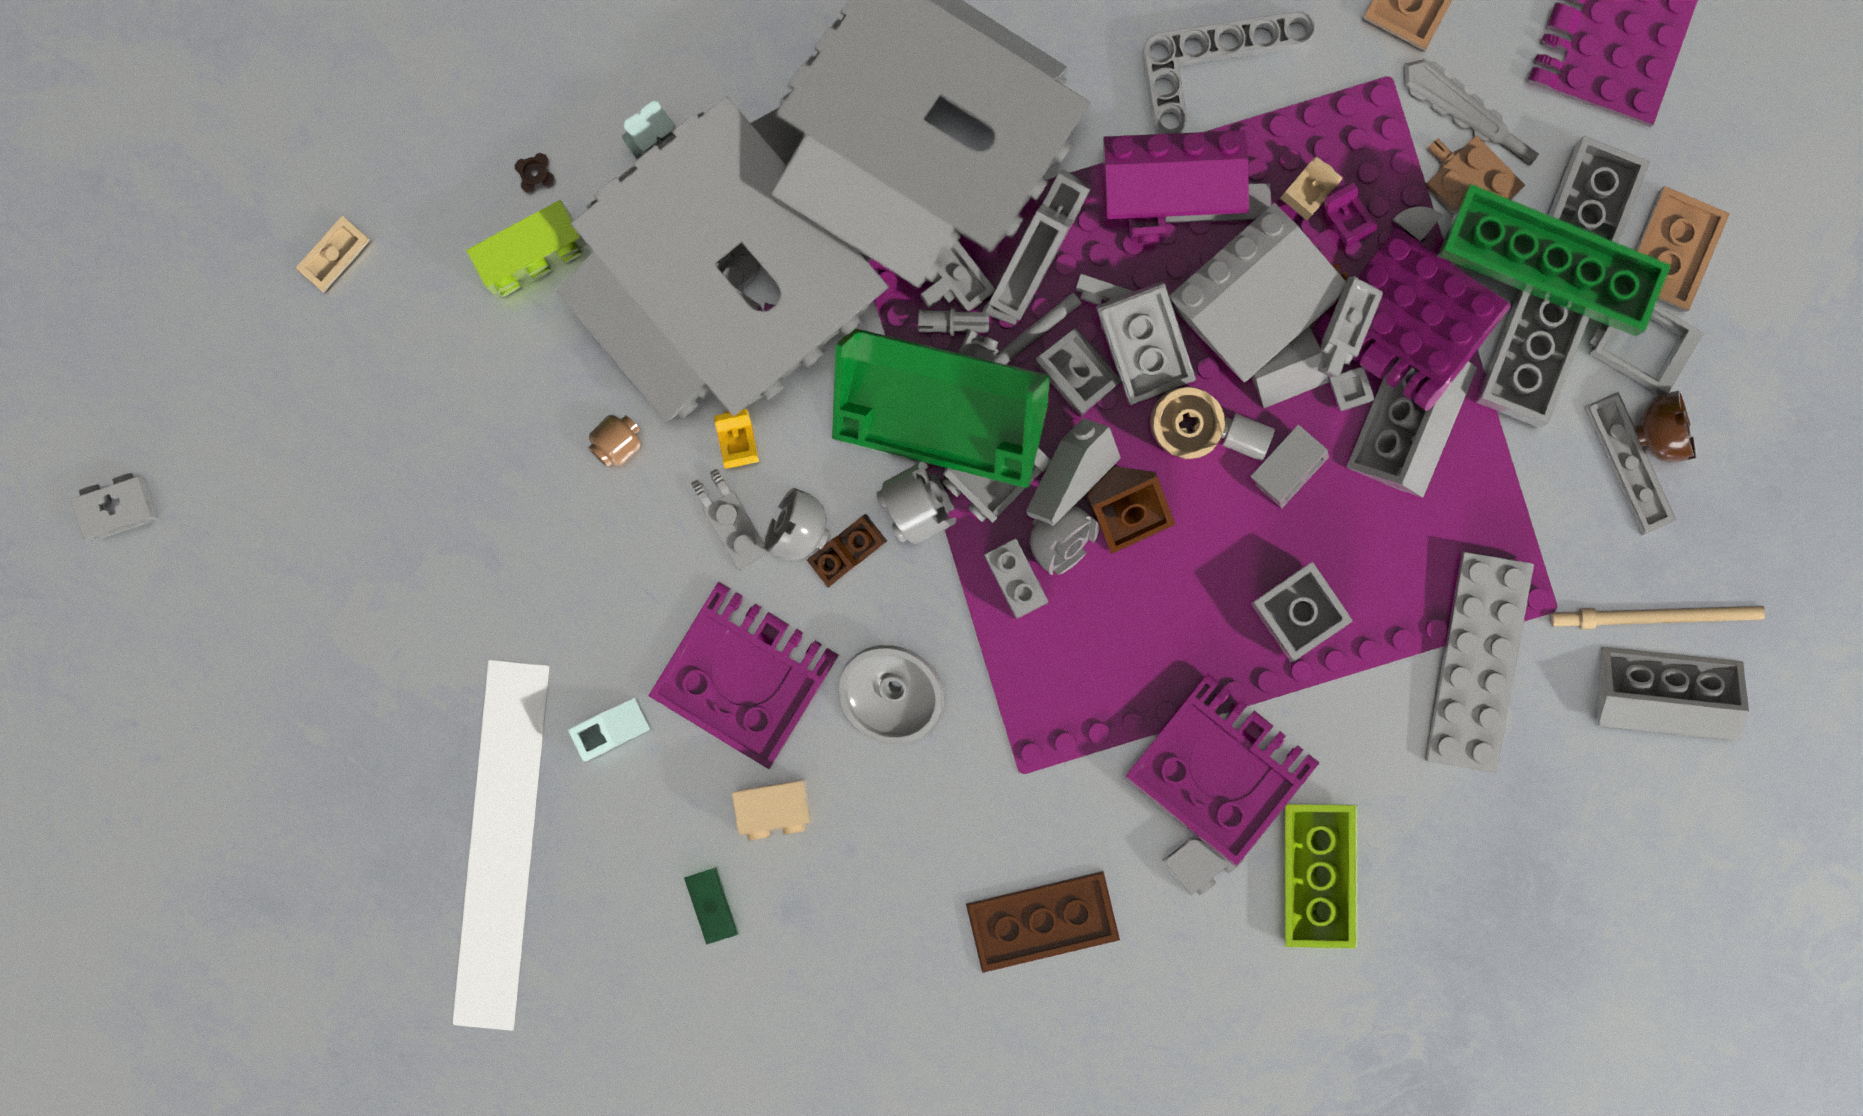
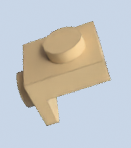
(1311, 188)

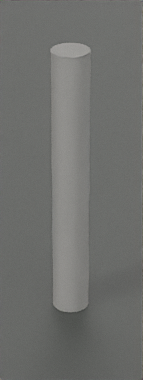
(1037, 329)

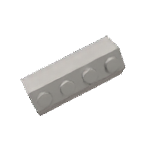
(1402, 439)
(1672, 694)

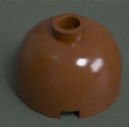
(1667, 429)

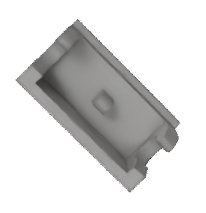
(1290, 466)

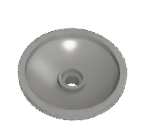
(884, 709)

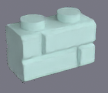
(647, 129)

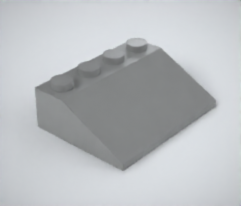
(1258, 293)

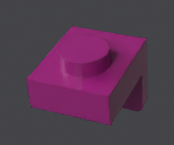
(1348, 214)
(1147, 229)

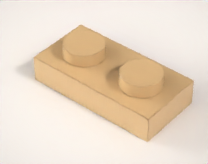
(332, 254)

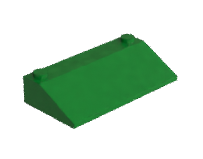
(938, 406)

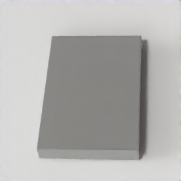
(1146, 343)

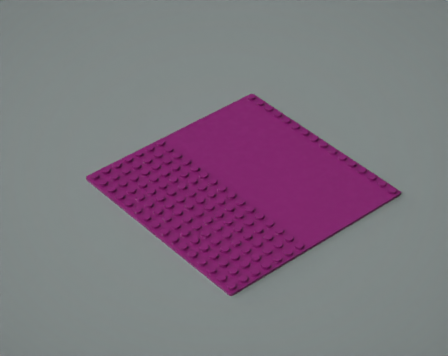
(1148, 623)

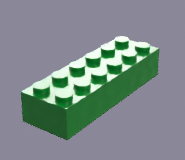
(1554, 260)

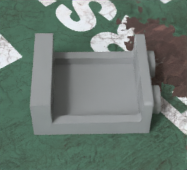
(987, 495)

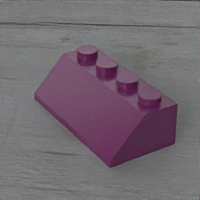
(1176, 174)

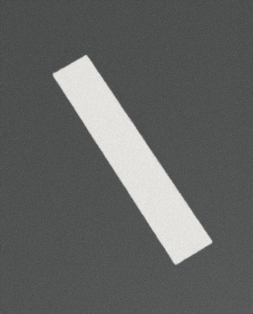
(501, 845)

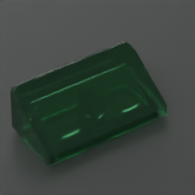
(711, 905)

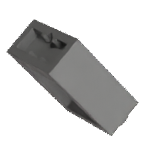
(1674, 364)

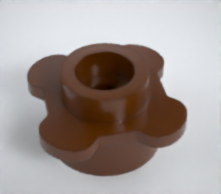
(525, 167)

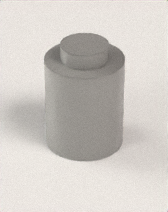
(1247, 436)

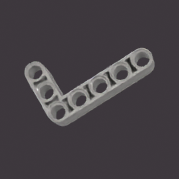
(1212, 52)

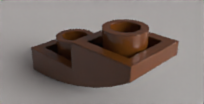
(847, 550)

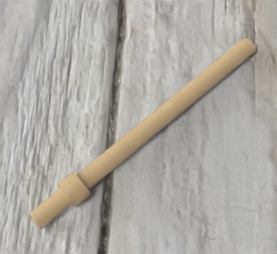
(1588, 617)

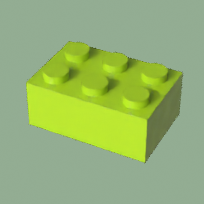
(527, 249)

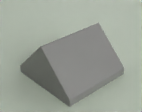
(1290, 371)
(1077, 372)

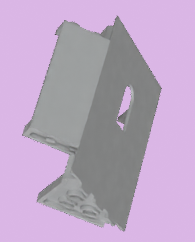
(887, 174)
(654, 280)

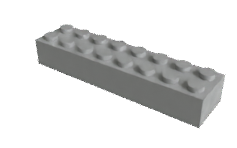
(1539, 334)

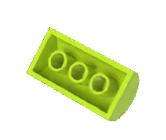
(1321, 875)

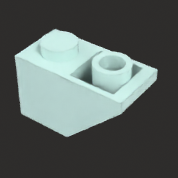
(608, 730)

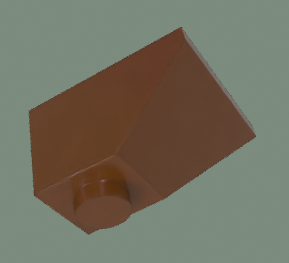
(1129, 506)

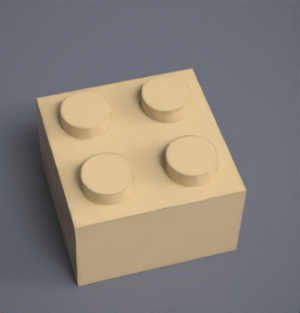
(772, 808)

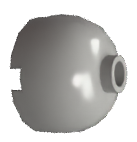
(798, 527)
(1061, 545)

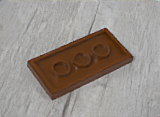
(1042, 921)

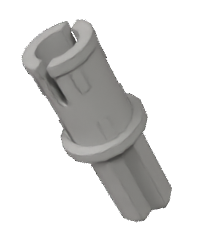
(952, 321)

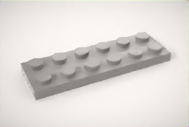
(1479, 662)

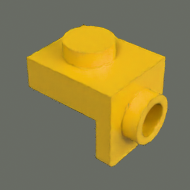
(736, 439)

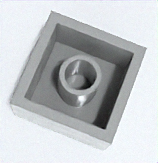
(1301, 612)

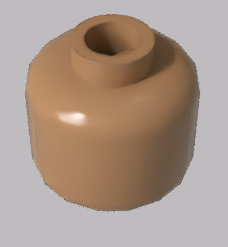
(614, 440)

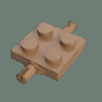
(1470, 165)

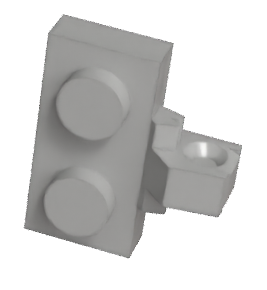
(959, 280)

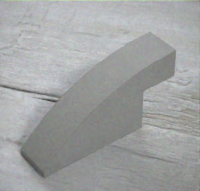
(1040, 244)

